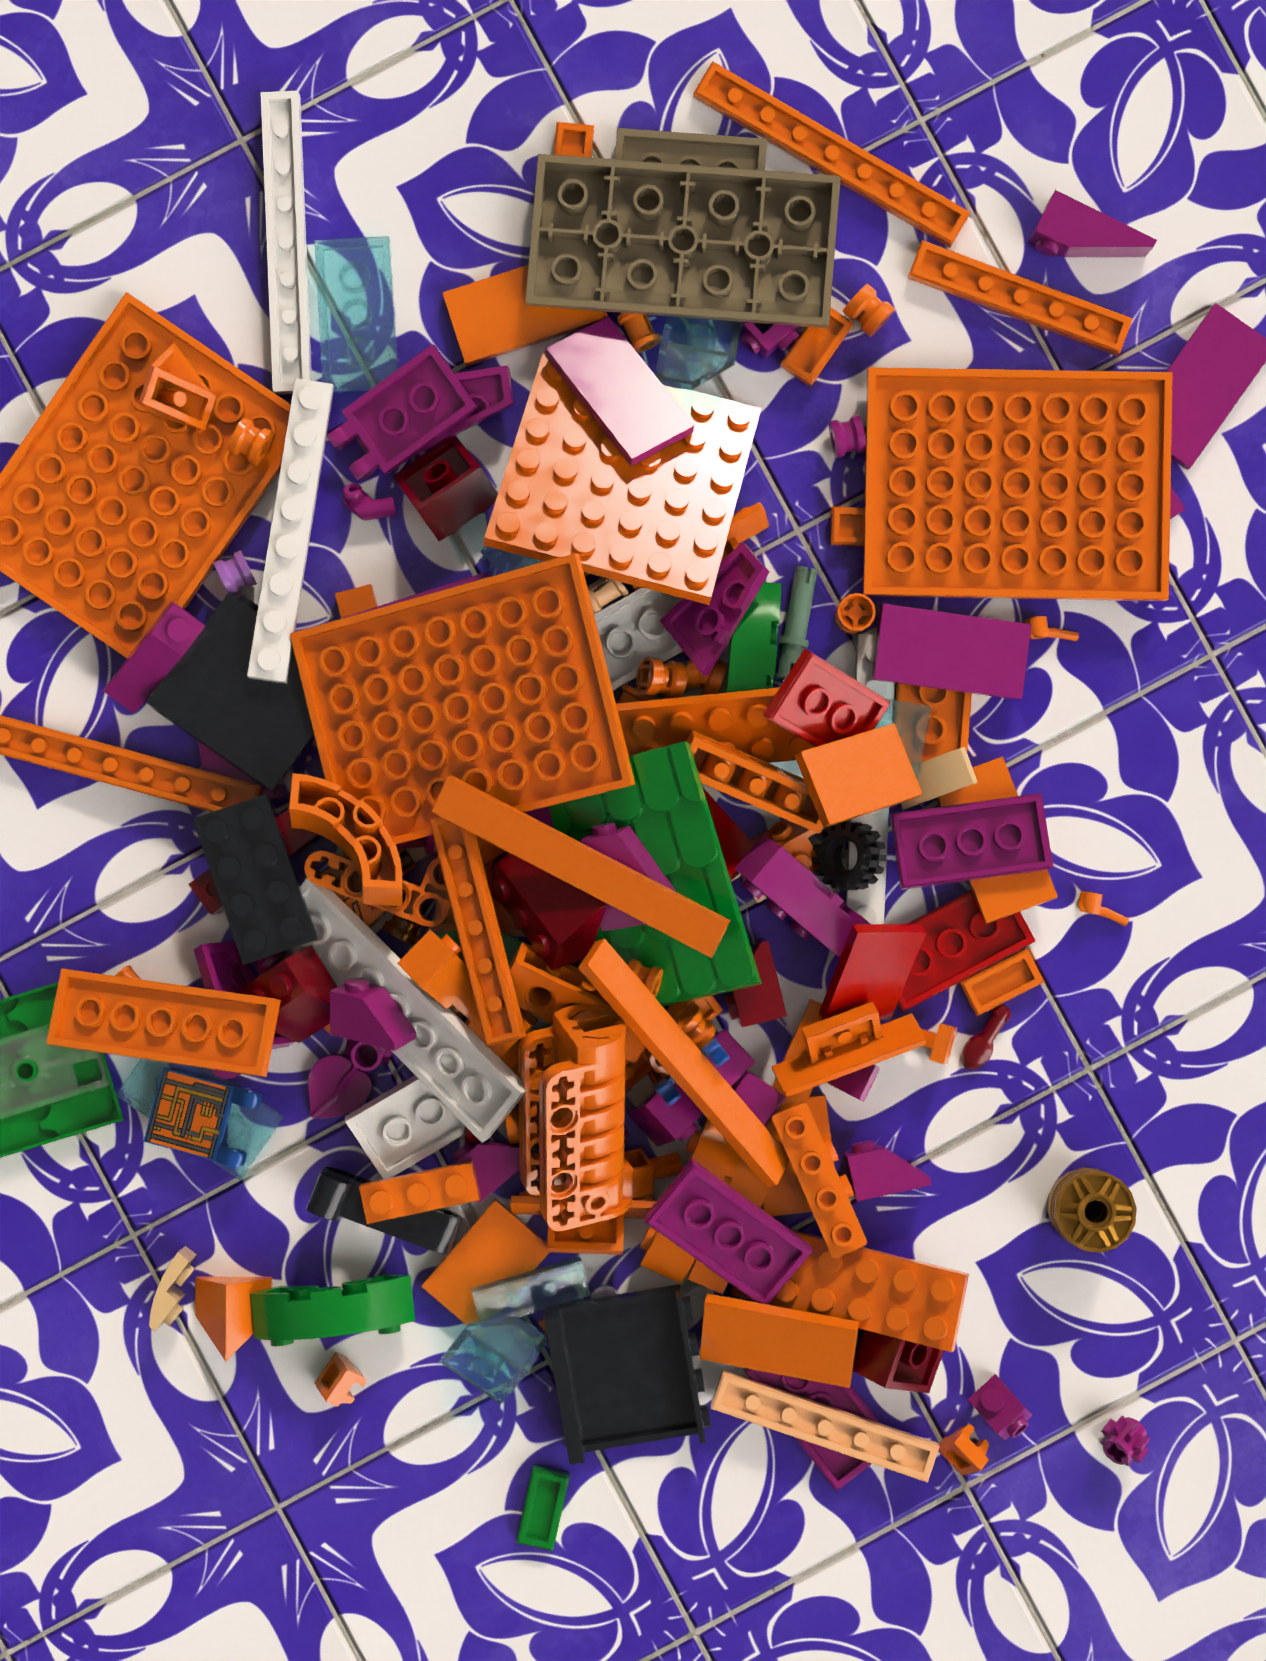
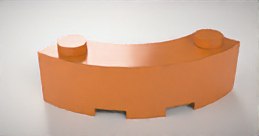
(356, 829)
(443, 975)
(718, 1157)

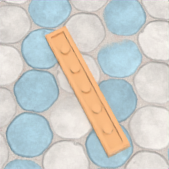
(824, 1426)

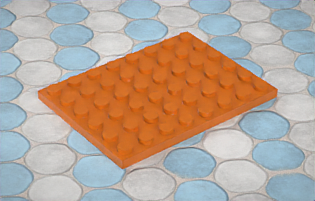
(1017, 484)
(123, 507)
(468, 684)

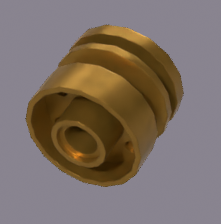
(1114, 1214)

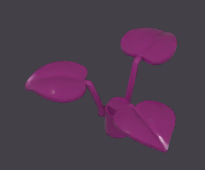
(338, 1085)

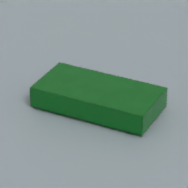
(543, 1507)

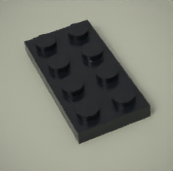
(255, 879)

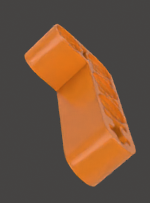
(415, 894)

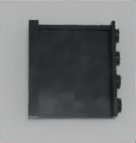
(242, 719)
(625, 1370)

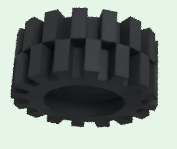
(867, 856)

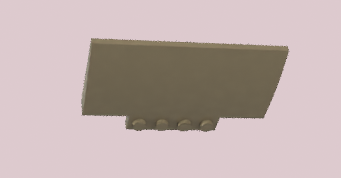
(684, 232)

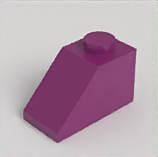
(368, 1015)
(492, 1162)
(880, 1172)

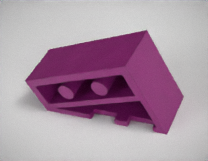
(797, 894)
(666, 1123)

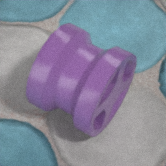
(235, 573)

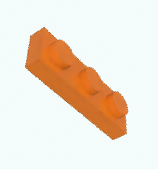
(419, 1192)

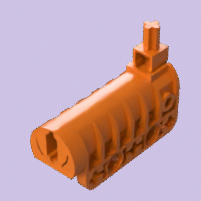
(581, 1121)

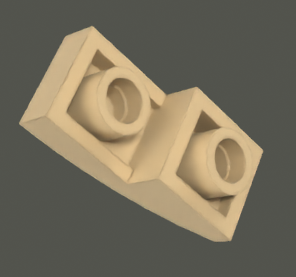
(943, 776)
(167, 1296)

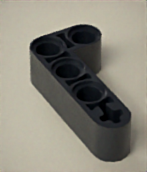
(338, 1196)

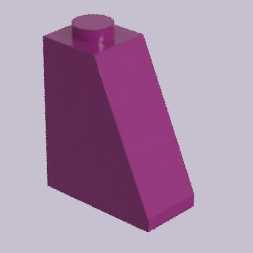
(628, 850)

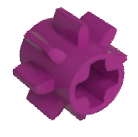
(1124, 1440)

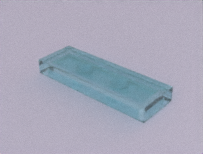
(531, 1291)

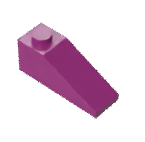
(1078, 230)
(154, 656)

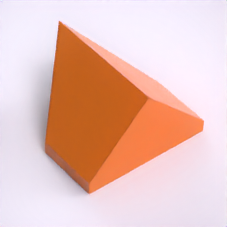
(177, 391)
(226, 1309)

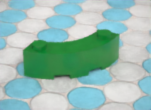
(755, 643)
(316, 1312)

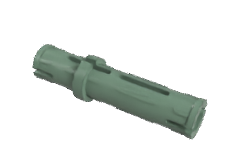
(797, 619)

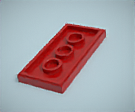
(959, 947)

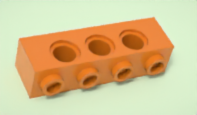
(754, 781)
(563, 989)

